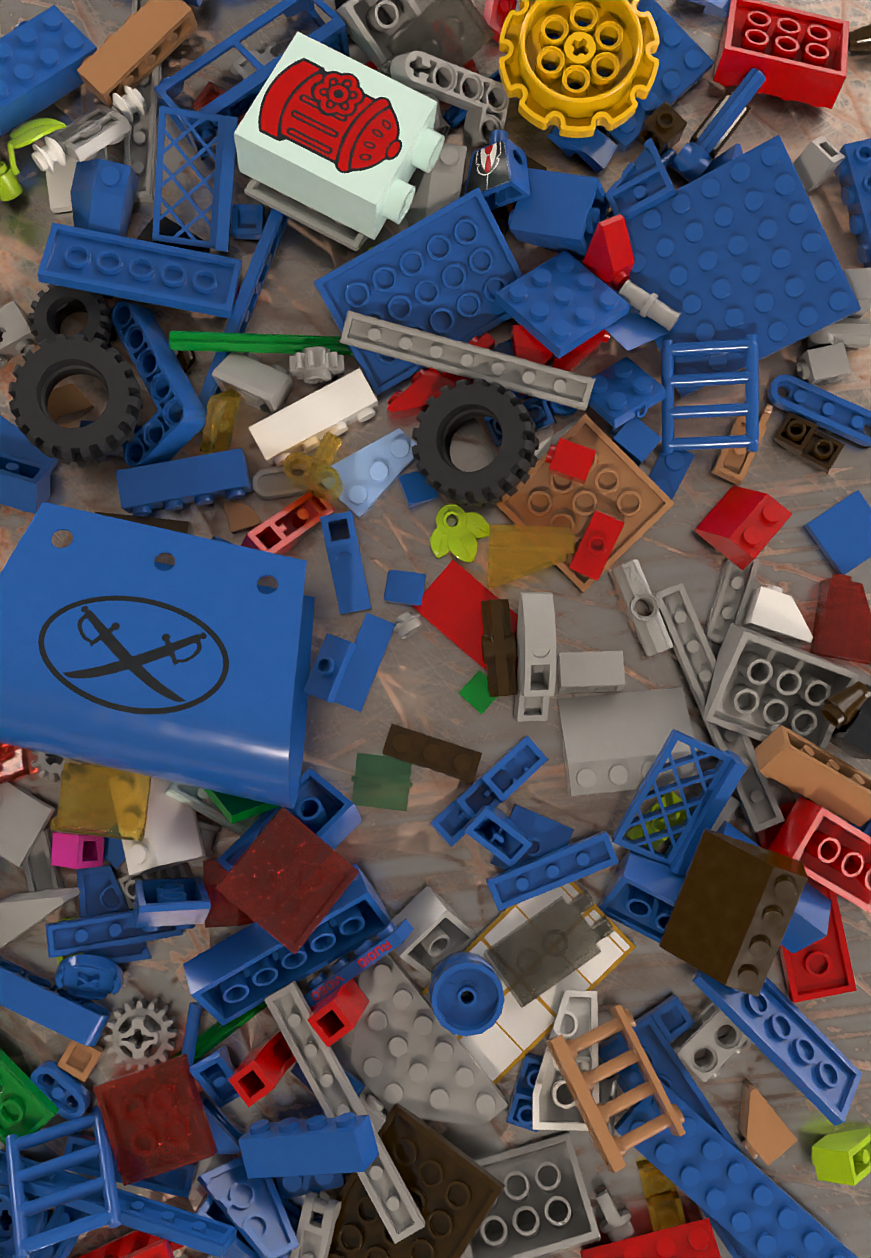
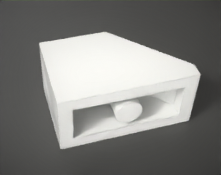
(776, 615)

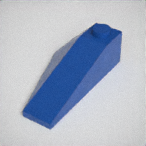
(103, 197)

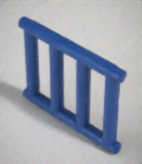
(750, 409)
(18, 1176)

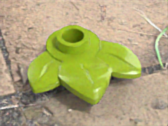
(462, 536)

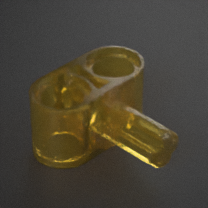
(317, 469)

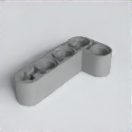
(450, 91)

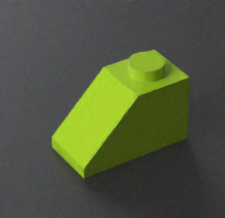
(843, 1157)

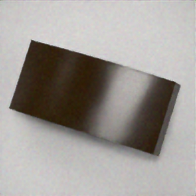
(808, 443)

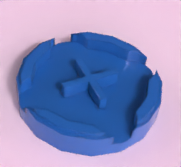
(89, 976)

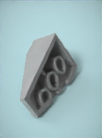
(438, 186)

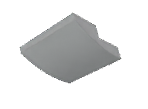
(21, 822)

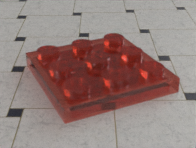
(287, 880)
(155, 1120)

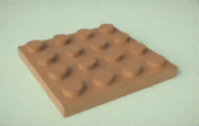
(612, 487)

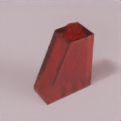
(842, 621)

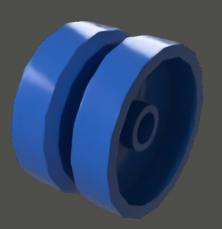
(468, 1013)

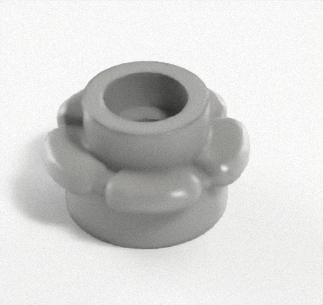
(408, 624)

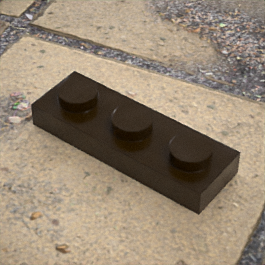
(432, 753)

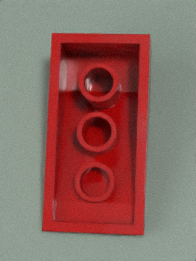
(830, 851)

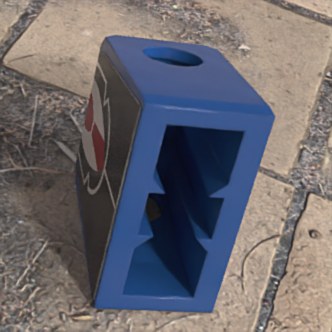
(499, 171)

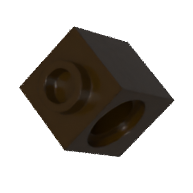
(664, 128)

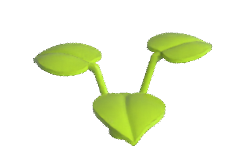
(22, 136)

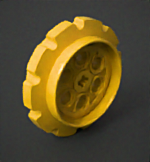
(577, 58)

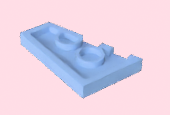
(372, 471)

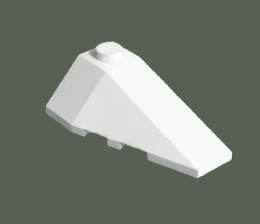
(551, 1099)

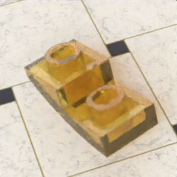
(660, 1197)

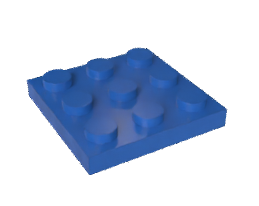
(562, 303)

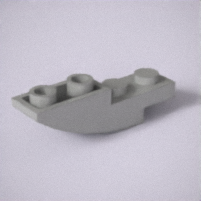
(536, 656)

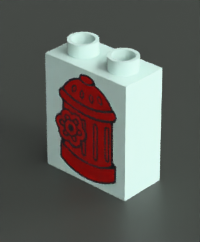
(338, 137)

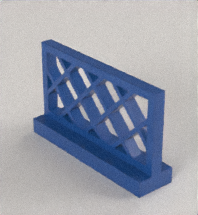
(223, 179)
(704, 810)

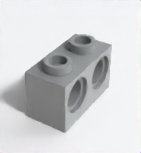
(704, 1035)

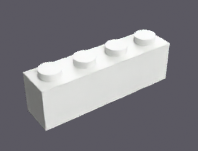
(307, 420)

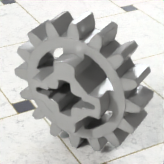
(128, 1040)

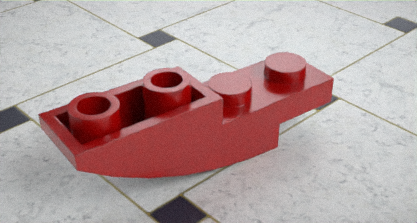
(427, 384)

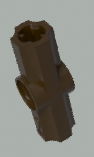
(498, 647)

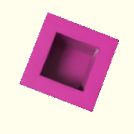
(77, 850)

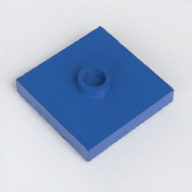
(542, 831)

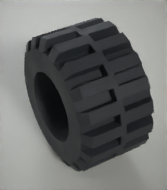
(63, 301)

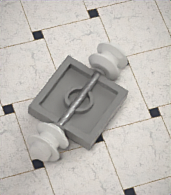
(90, 131)

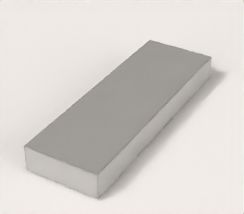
(730, 599)

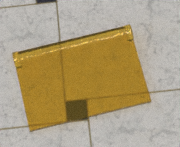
(102, 802)

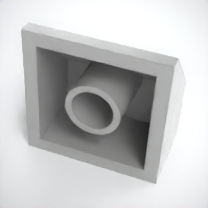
(257, 383)
(435, 934)

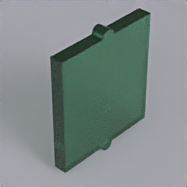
(381, 782)

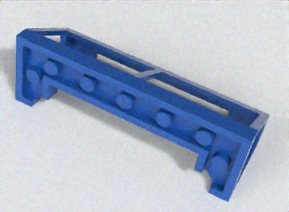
(240, 97)

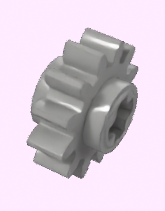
(316, 365)

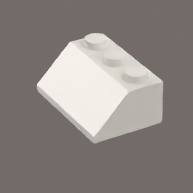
(169, 837)

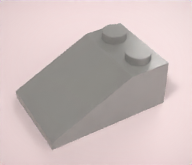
(376, 23)

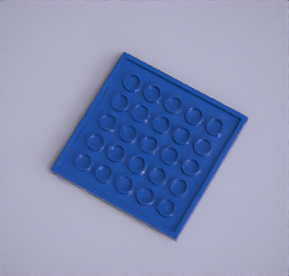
(740, 260)

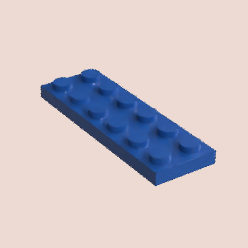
(140, 270)
(790, 1044)

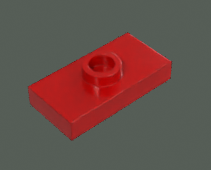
(596, 545)

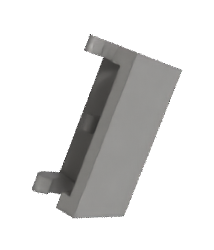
(590, 672)

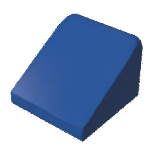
(416, 489)
(404, 587)

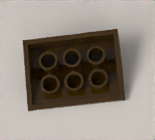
(733, 910)

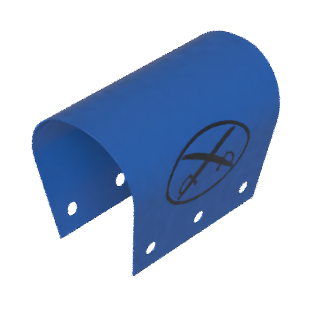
(153, 661)

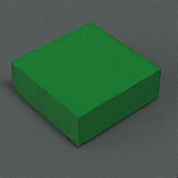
(477, 693)

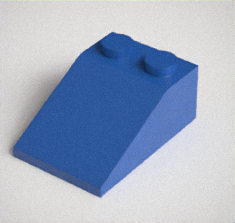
(170, 903)

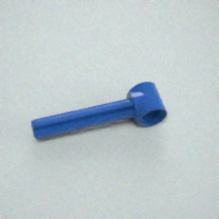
(695, 156)

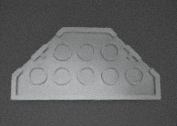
(413, 1058)

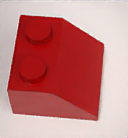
(743, 524)

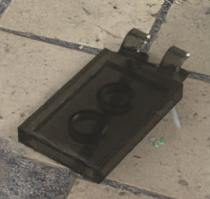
(445, 30)
(547, 947)

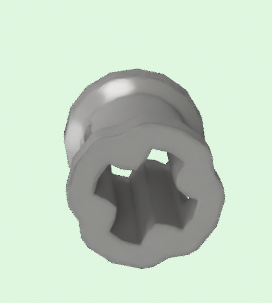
(208, 833)

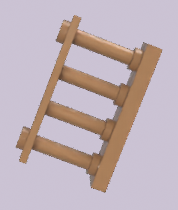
(598, 1115)

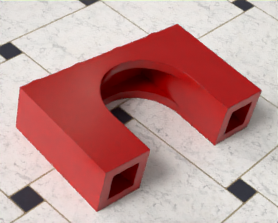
(273, 1057)

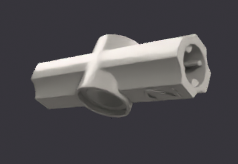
(650, 628)

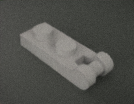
(313, 1236)

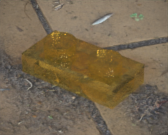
(220, 422)

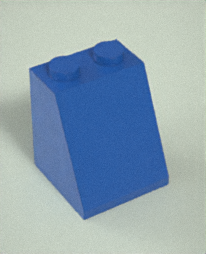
(559, 212)

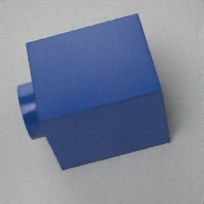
(635, 439)

